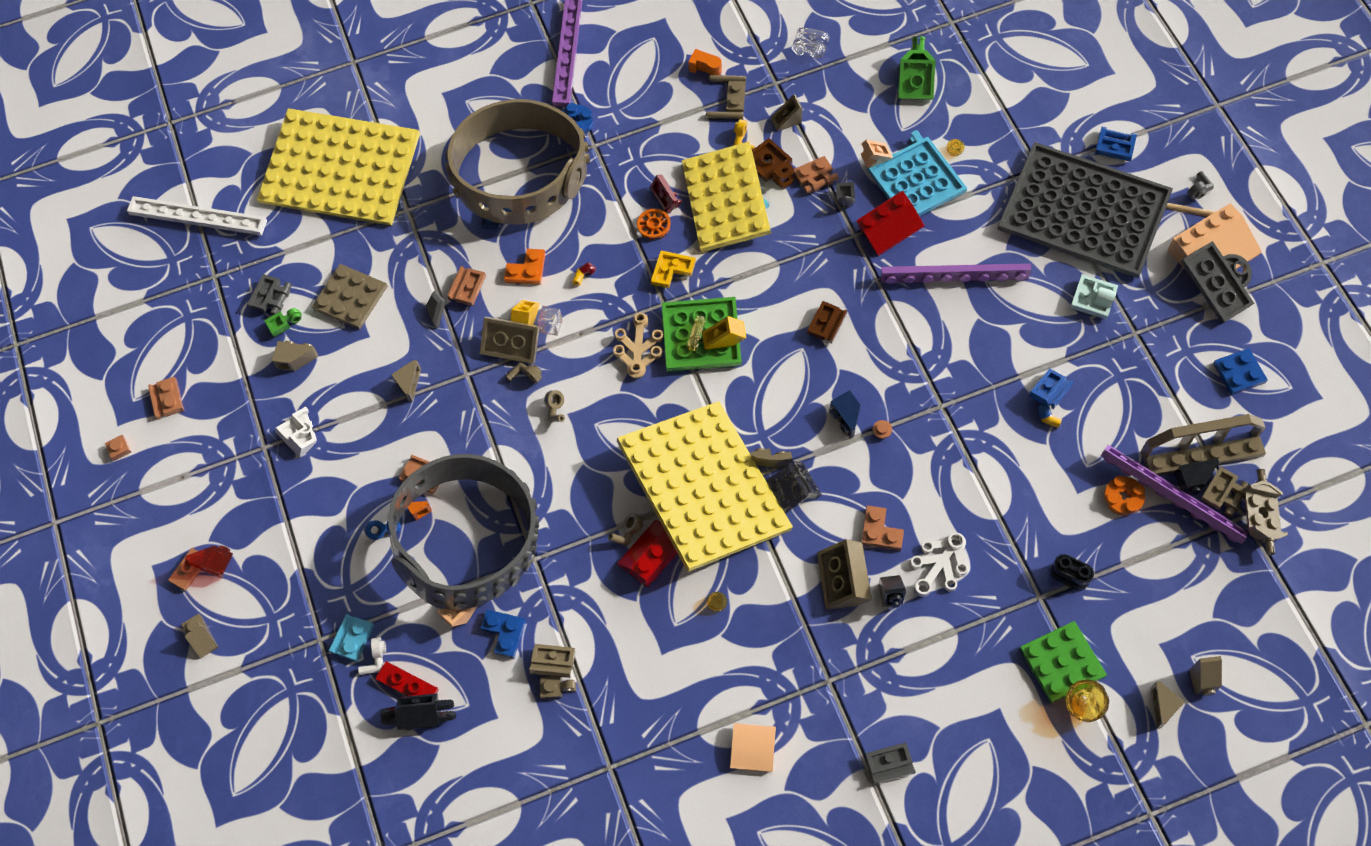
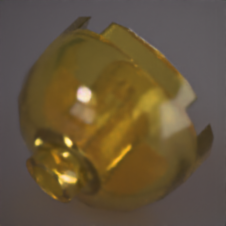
(1096, 698)

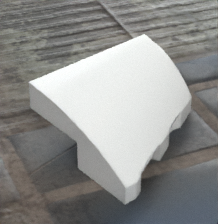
(298, 432)

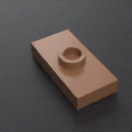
(184, 574)

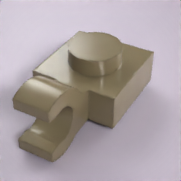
(552, 687)

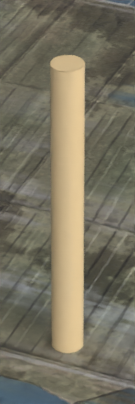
(1191, 210)

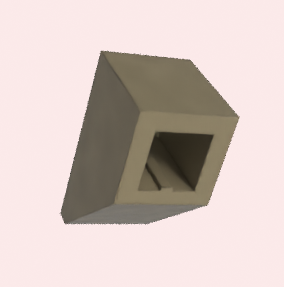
(293, 356)

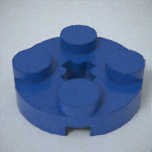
(582, 113)

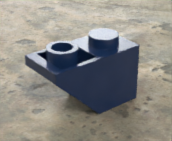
(846, 410)

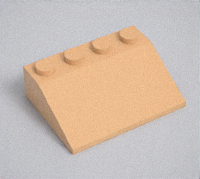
(1225, 228)

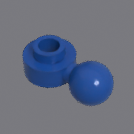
(382, 528)

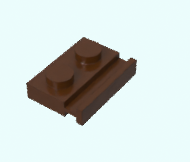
(827, 322)

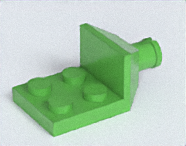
(917, 72)

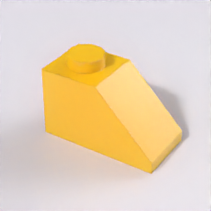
(525, 312)
(724, 333)

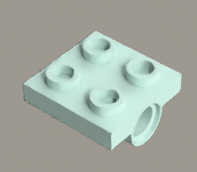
(1094, 296)

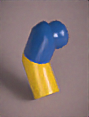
(1046, 416)

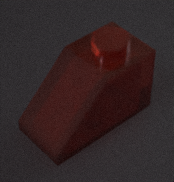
(211, 560)

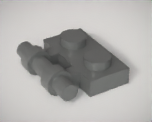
(264, 293)

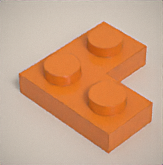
(527, 273)

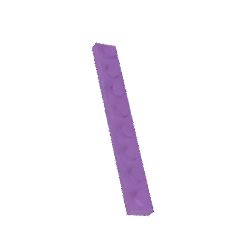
(567, 53)
(955, 273)
(1180, 498)

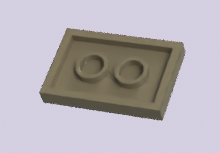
(509, 340)

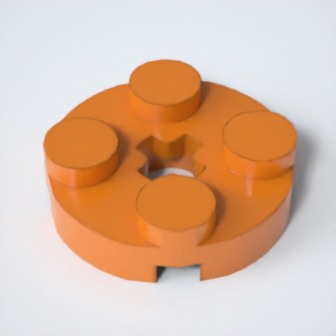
(1130, 486)

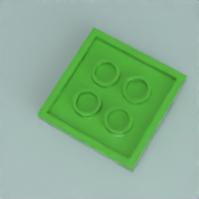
(1062, 660)

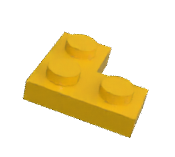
(671, 263)

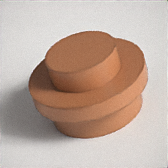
(882, 429)

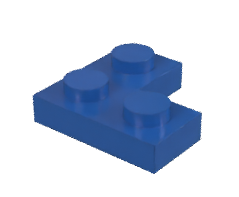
(509, 630)

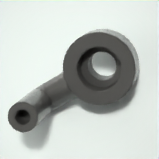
(1199, 189)

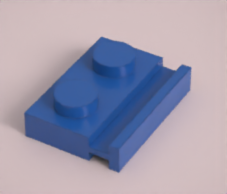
(1051, 388)

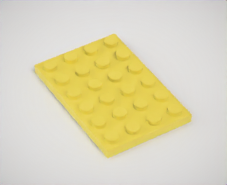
(726, 197)

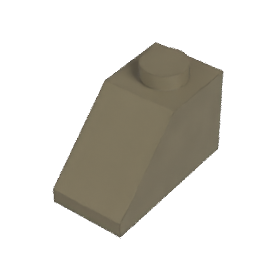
(1207, 675)

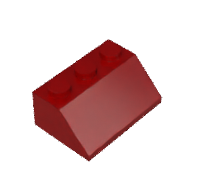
(890, 223)
(649, 554)

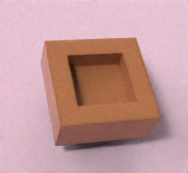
(118, 447)

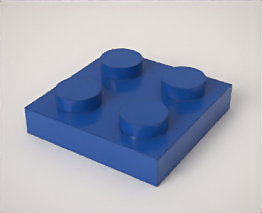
(1240, 371)

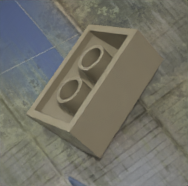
(844, 575)

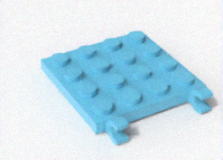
(920, 174)

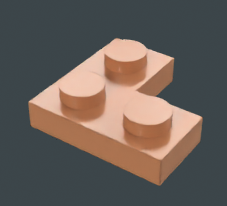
(876, 534)

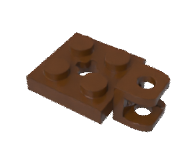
(778, 168)

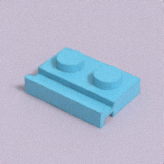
(351, 638)

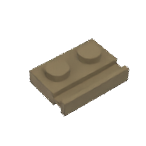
(552, 660)

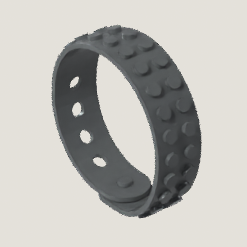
(451, 469)

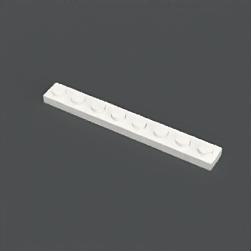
(197, 215)

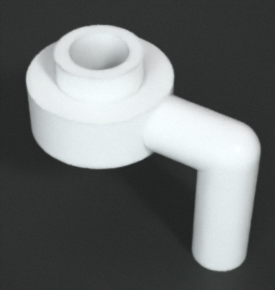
(378, 648)

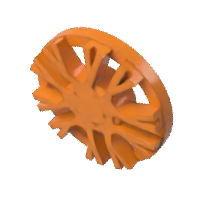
(653, 224)

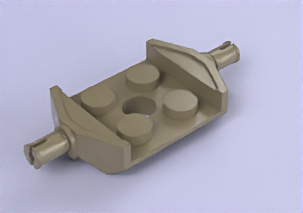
(1263, 497)

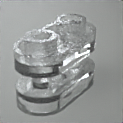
(810, 42)

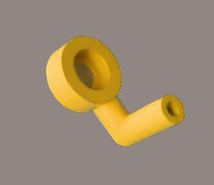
(740, 130)

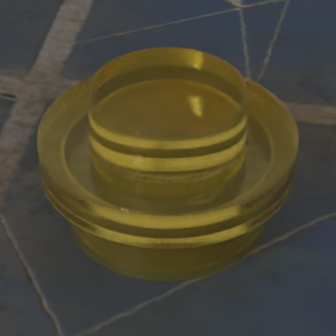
(955, 147)
(717, 601)

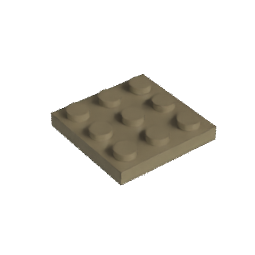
(349, 296)

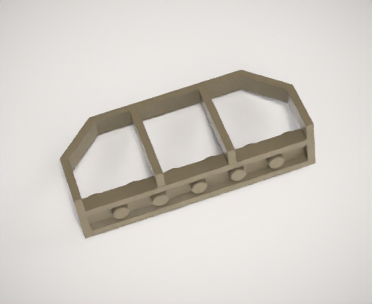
(1225, 452)

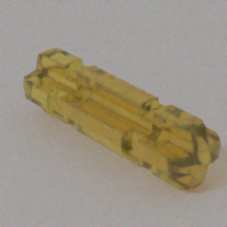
(696, 333)

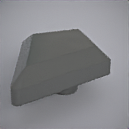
(435, 308)

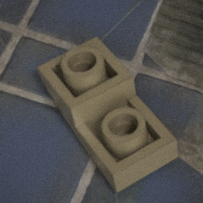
(764, 458)

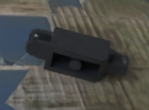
(418, 712)

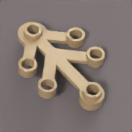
(638, 348)

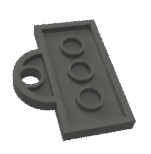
(1219, 280)

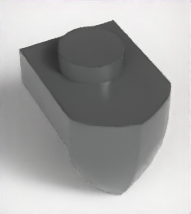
(845, 194)

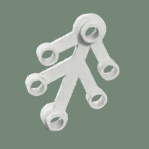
(941, 561)

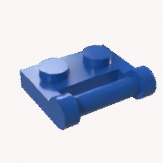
(1114, 147)

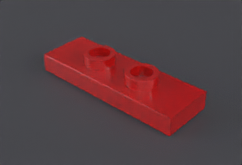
(403, 681)

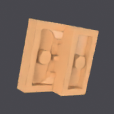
(753, 747)

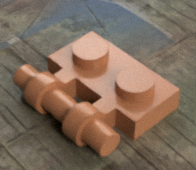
(815, 170)

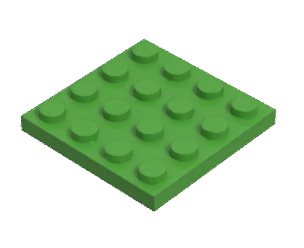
(677, 324)

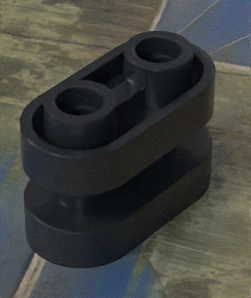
(1072, 572)

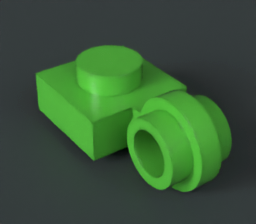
(279, 323)

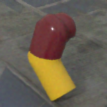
(581, 271)

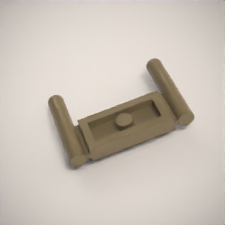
(735, 97)

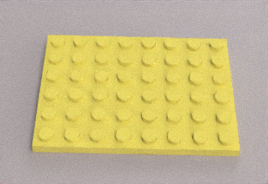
(339, 166)
(703, 485)

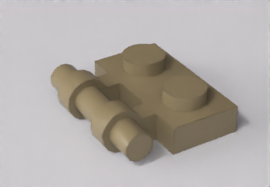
(1219, 488)

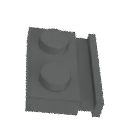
(890, 763)

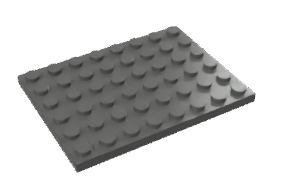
(1085, 209)

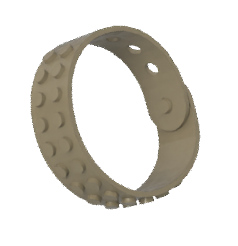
(508, 116)

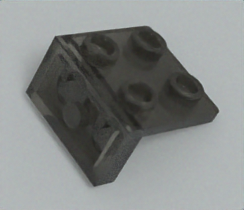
(793, 486)

